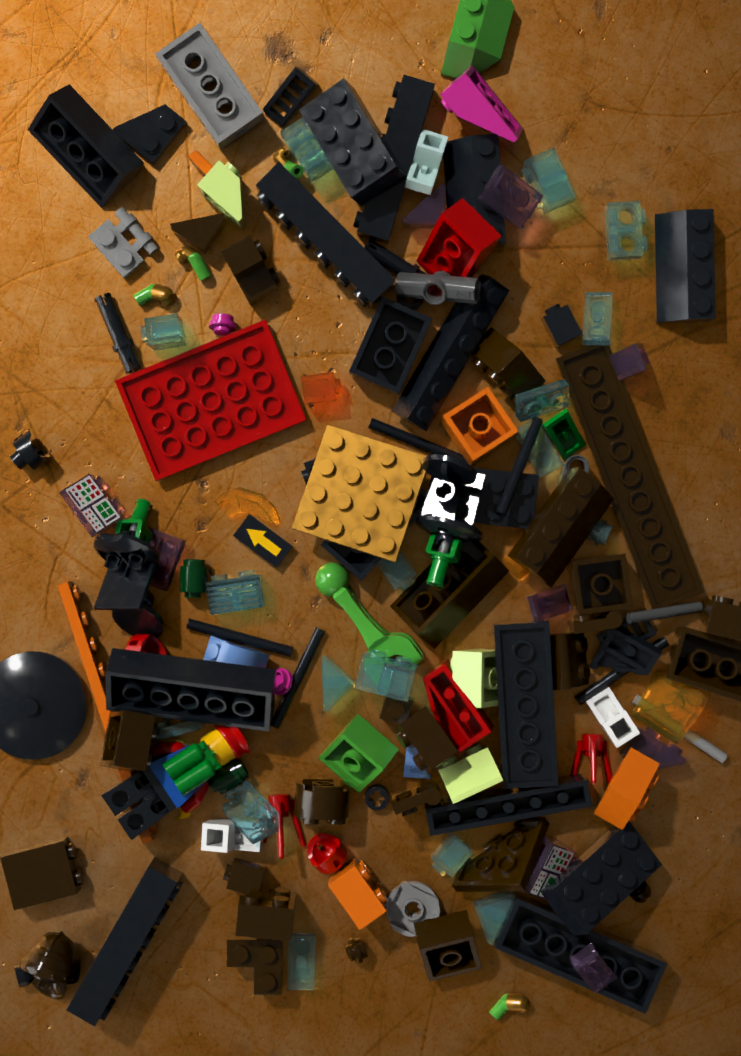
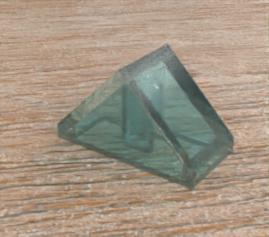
(334, 682)
(492, 912)

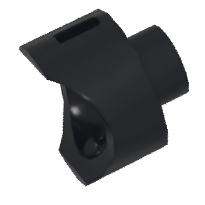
(27, 453)

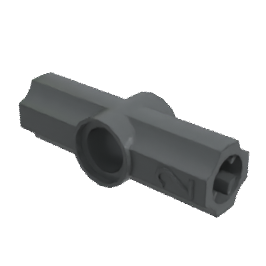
(452, 287)

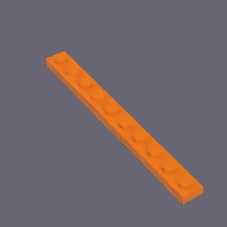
(95, 671)

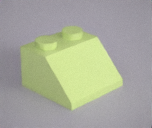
(225, 191)
(476, 675)
(469, 773)

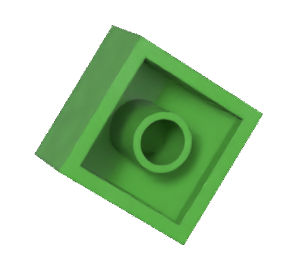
(358, 753)

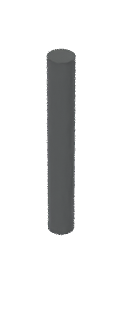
(665, 612)

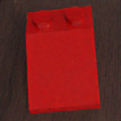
(458, 242)

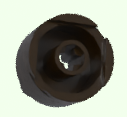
(321, 800)

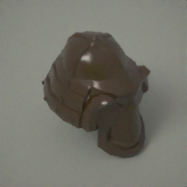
(52, 964)

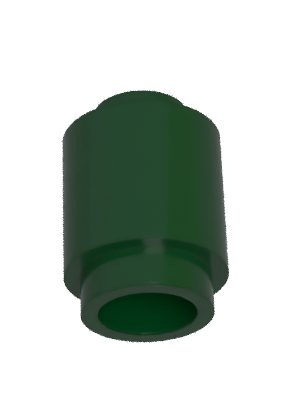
(193, 578)
(228, 776)

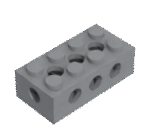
(214, 68)

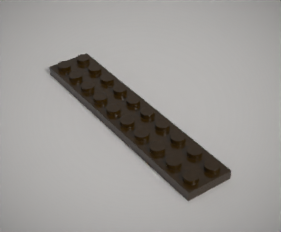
(630, 476)

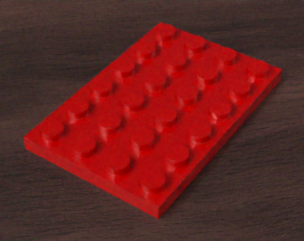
(210, 400)

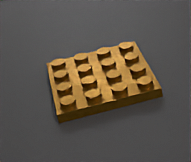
(361, 493)

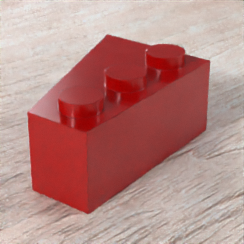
(453, 709)

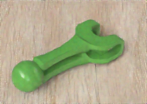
(333, 581)

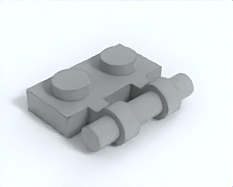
(117, 249)

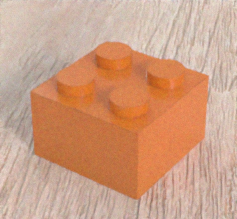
(479, 426)
(628, 789)
(358, 893)

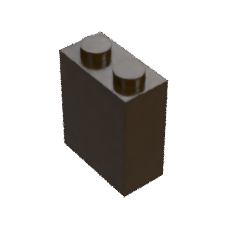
(41, 873)

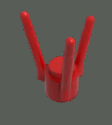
(592, 746)
(282, 805)

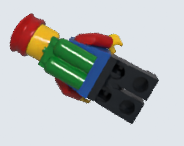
(174, 779)

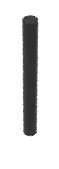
(413, 440)
(519, 467)
(239, 637)
(297, 676)
(610, 678)

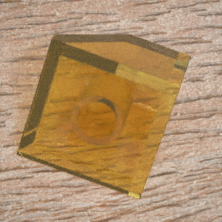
(670, 706)

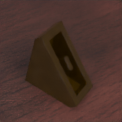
(200, 231)

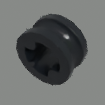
(383, 792)

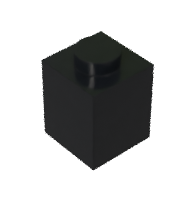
(560, 325)

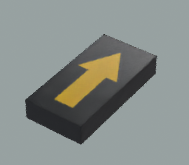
(262, 540)

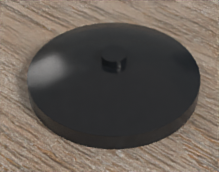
(40, 705)

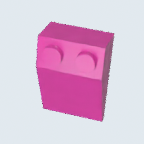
(477, 103)

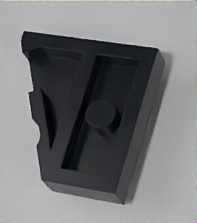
(151, 132)
(626, 653)

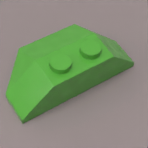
(477, 35)

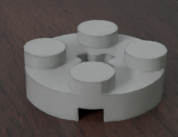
(407, 893)

